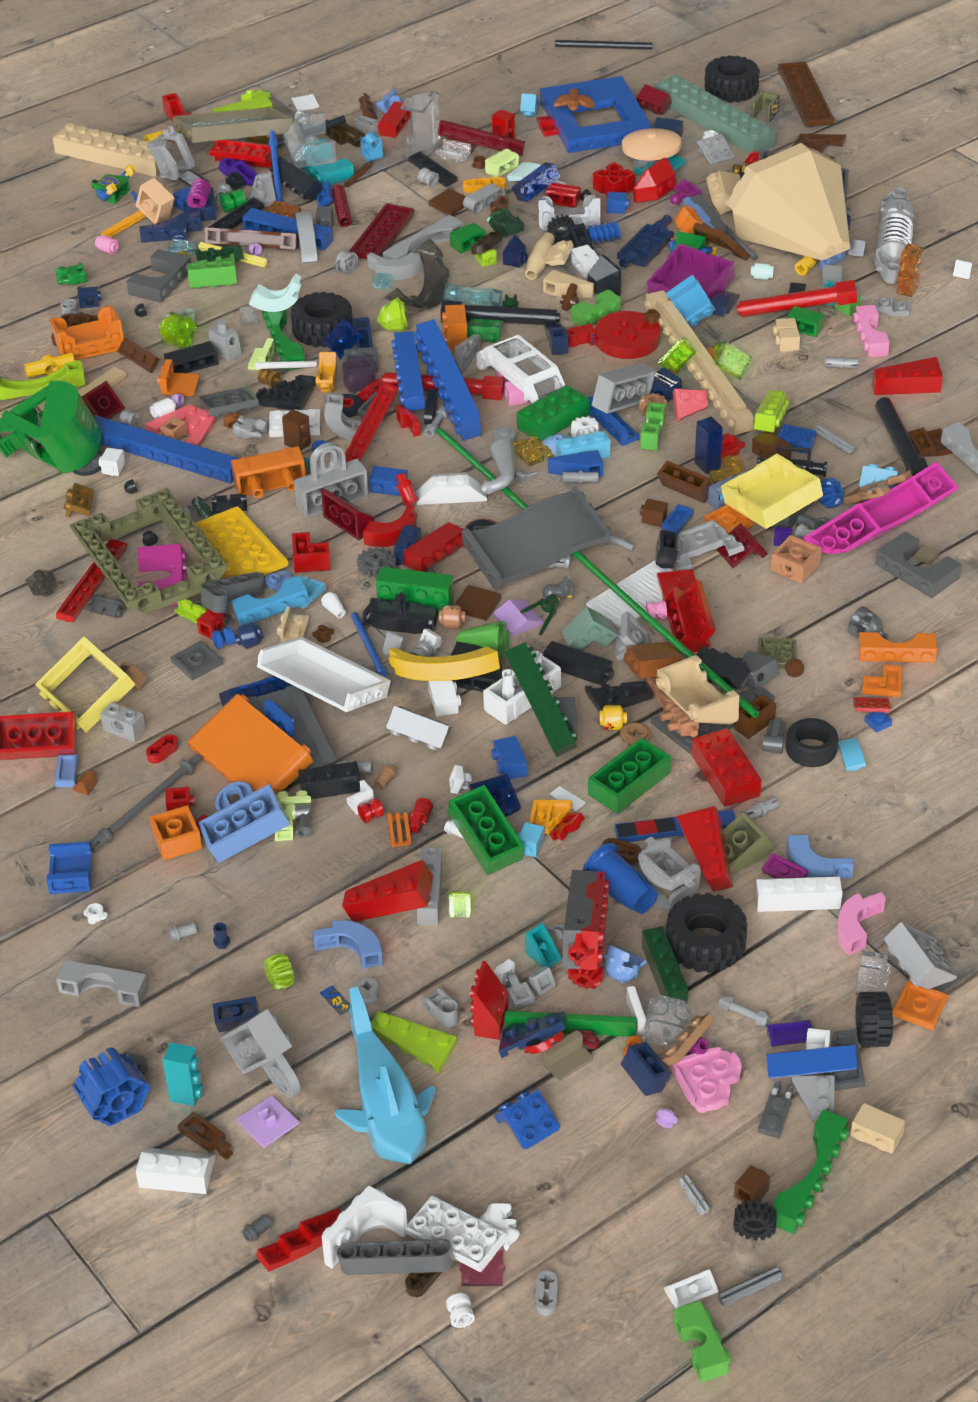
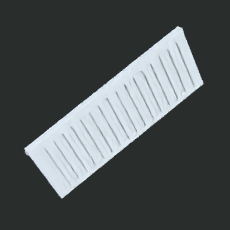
(640, 586)

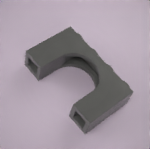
(160, 287)
(927, 580)

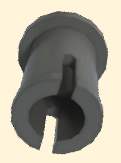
(253, 1230)

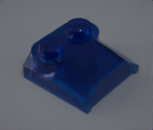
(502, 792)

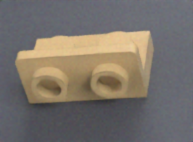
(292, 626)

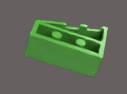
(212, 273)

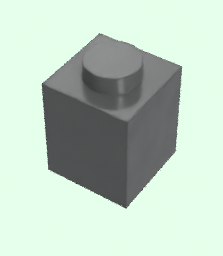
(324, 216)

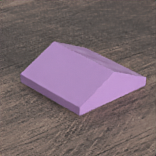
(517, 621)

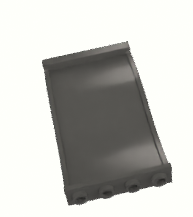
(536, 537)

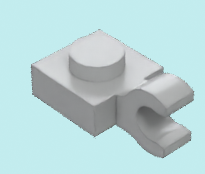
(519, 994)

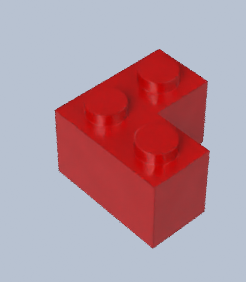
(308, 555)

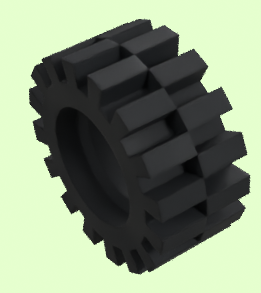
(559, 222)
(755, 1220)

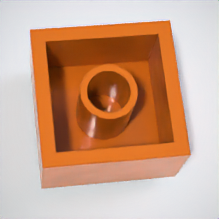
(454, 325)
(175, 832)

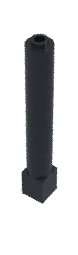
(508, 314)
(900, 436)

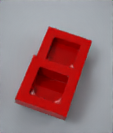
(547, 126)
(407, 420)

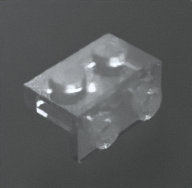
(454, 149)

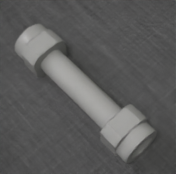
(430, 429)
(727, 1003)

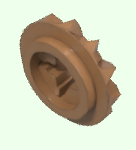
(628, 731)

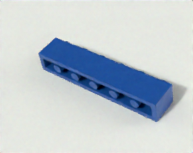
(266, 221)
(409, 371)

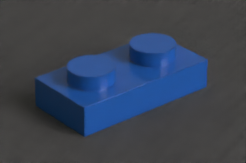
(325, 197)
(678, 519)

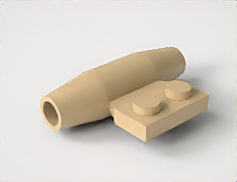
(547, 253)

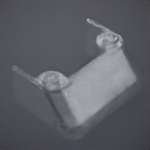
(424, 121)
(309, 150)

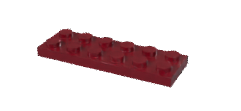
(382, 230)

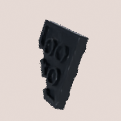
(288, 394)

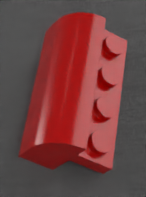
(251, 153)
(690, 616)

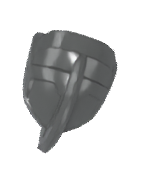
(865, 621)

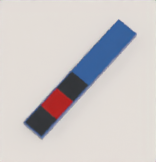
(659, 827)

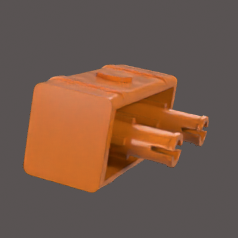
(268, 471)

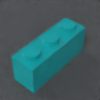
(183, 1074)

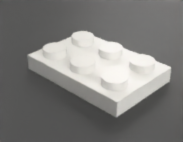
(276, 424)

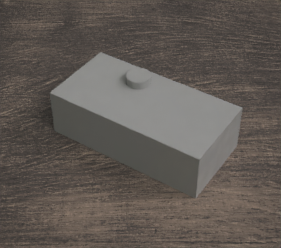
(622, 387)

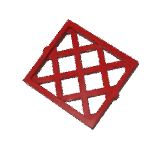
(867, 708)

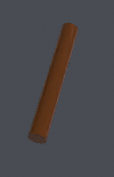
(359, 173)

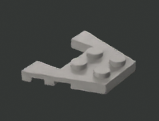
(703, 539)

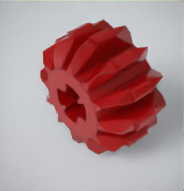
(587, 978)

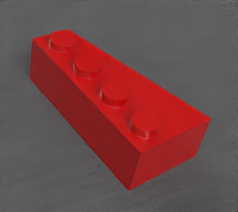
(908, 378)
(708, 843)
(390, 894)

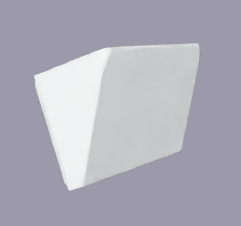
(691, 1289)

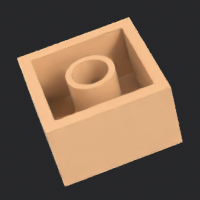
(155, 201)

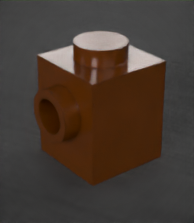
(654, 512)
(752, 1185)

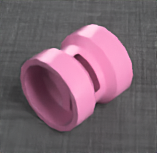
(657, 610)

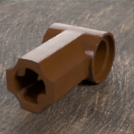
(501, 203)

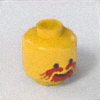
(612, 717)

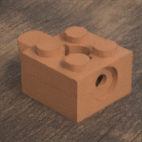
(796, 559)

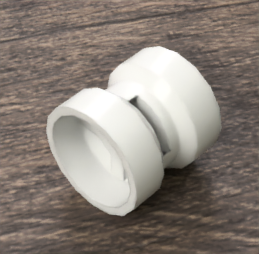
(459, 1306)

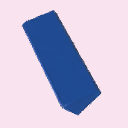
(811, 1061)

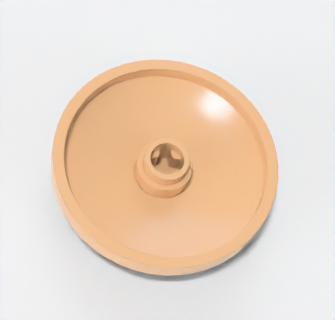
(651, 144)

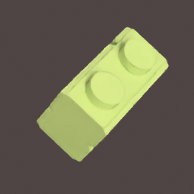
(501, 163)

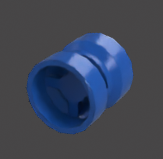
(223, 637)

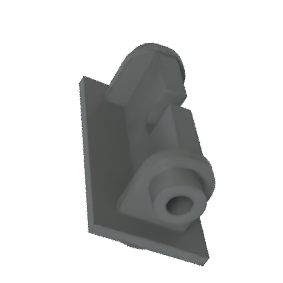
(113, 607)

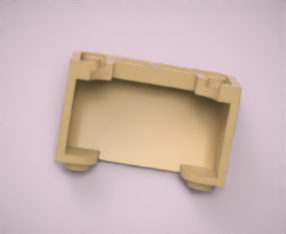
(695, 695)

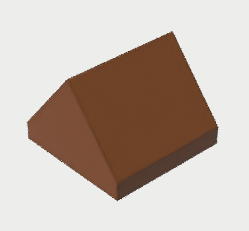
(86, 783)

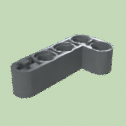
(219, 592)

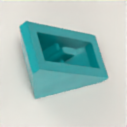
(541, 947)

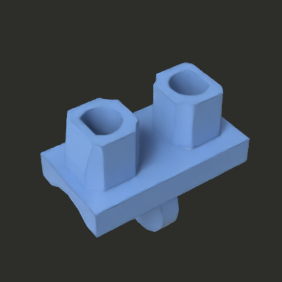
(388, 100)

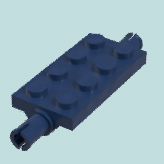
(646, 243)

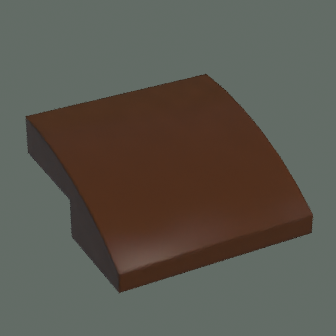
(928, 442)

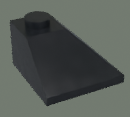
(605, 276)

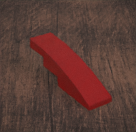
(297, 1242)

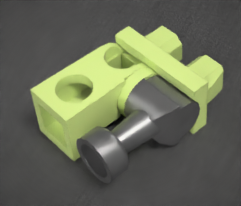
(296, 809)

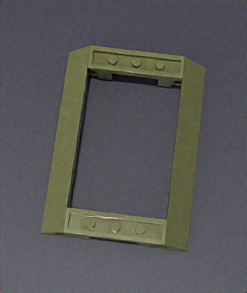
(151, 509)

